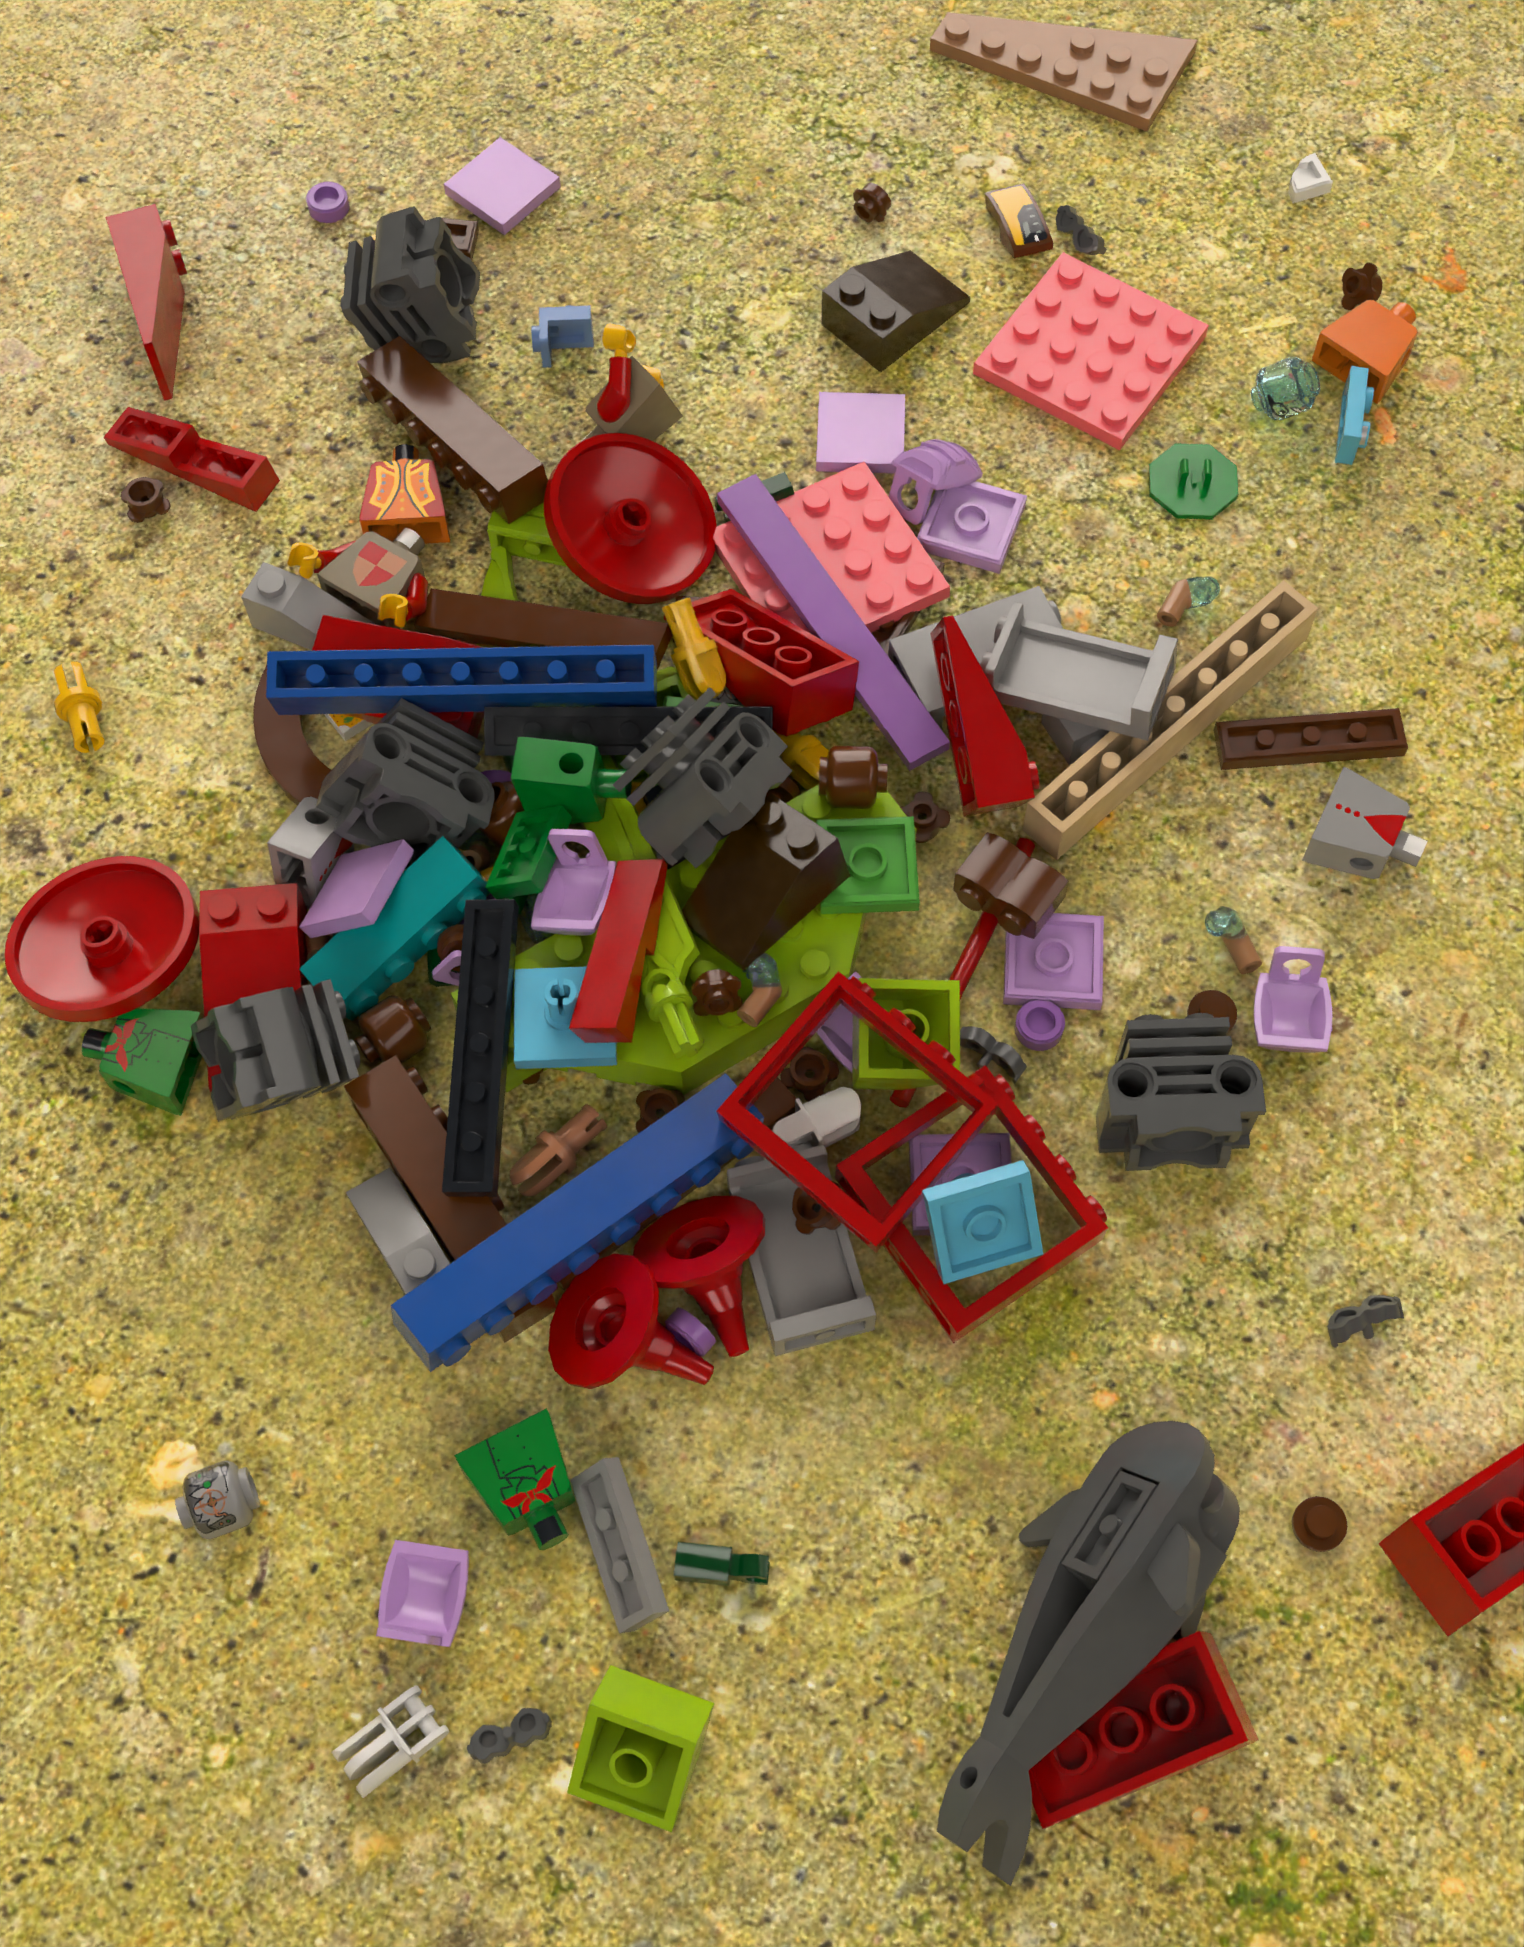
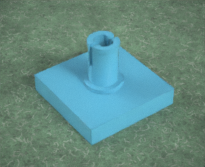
(542, 1021)
(983, 1221)

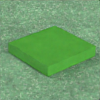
(880, 865)

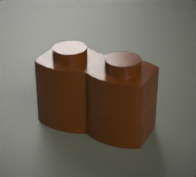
(1009, 886)

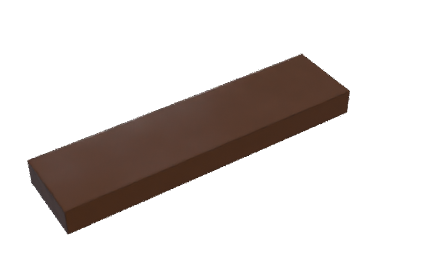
(1310, 739)

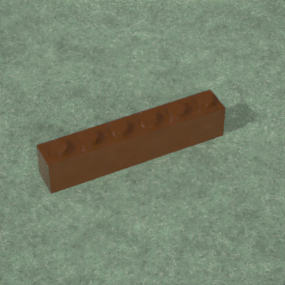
(453, 430)
(414, 1145)

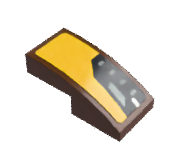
(1019, 220)

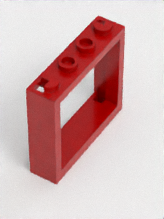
(898, 1032)
(911, 1258)

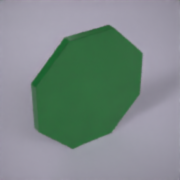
(1193, 481)

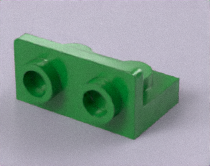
(526, 854)

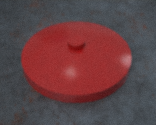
(630, 518)
(102, 939)

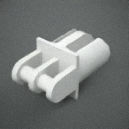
(822, 1119)
(389, 1741)

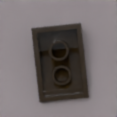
(889, 306)
(764, 882)

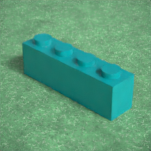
(419, 909)

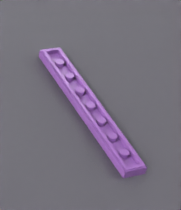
(833, 620)

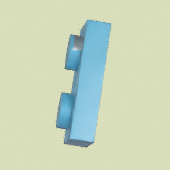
(1355, 401)

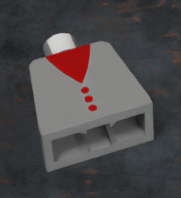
(1362, 829)
(306, 849)

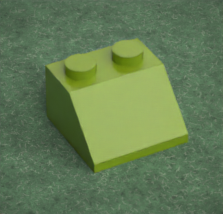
(933, 1010)
(639, 1747)

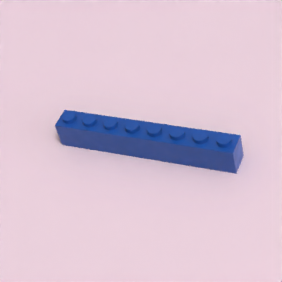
(460, 678)
(569, 1229)

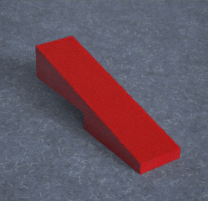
(180, 451)
(615, 967)

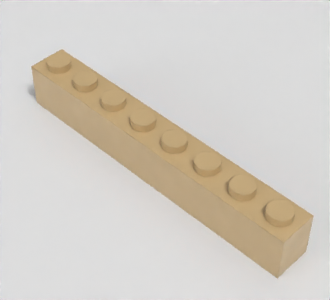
(1192, 702)

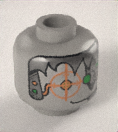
(217, 1500)

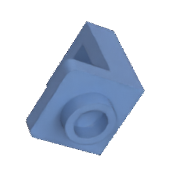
(562, 329)

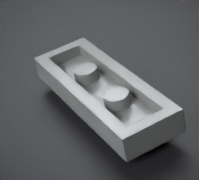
(619, 1545)

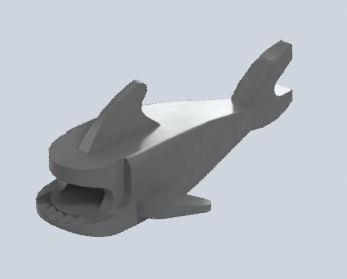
(1109, 1594)

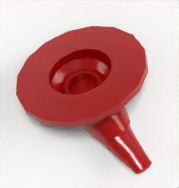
(704, 1254)
(612, 1324)

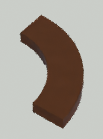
(285, 749)

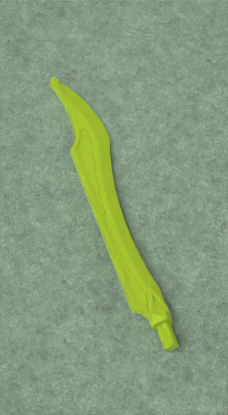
(620, 838)

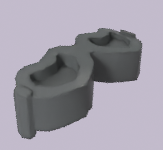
(1083, 236)
(999, 1052)
(1355, 1319)
(494, 1741)

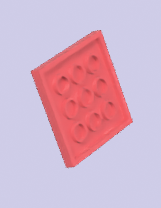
(1090, 350)
(858, 543)

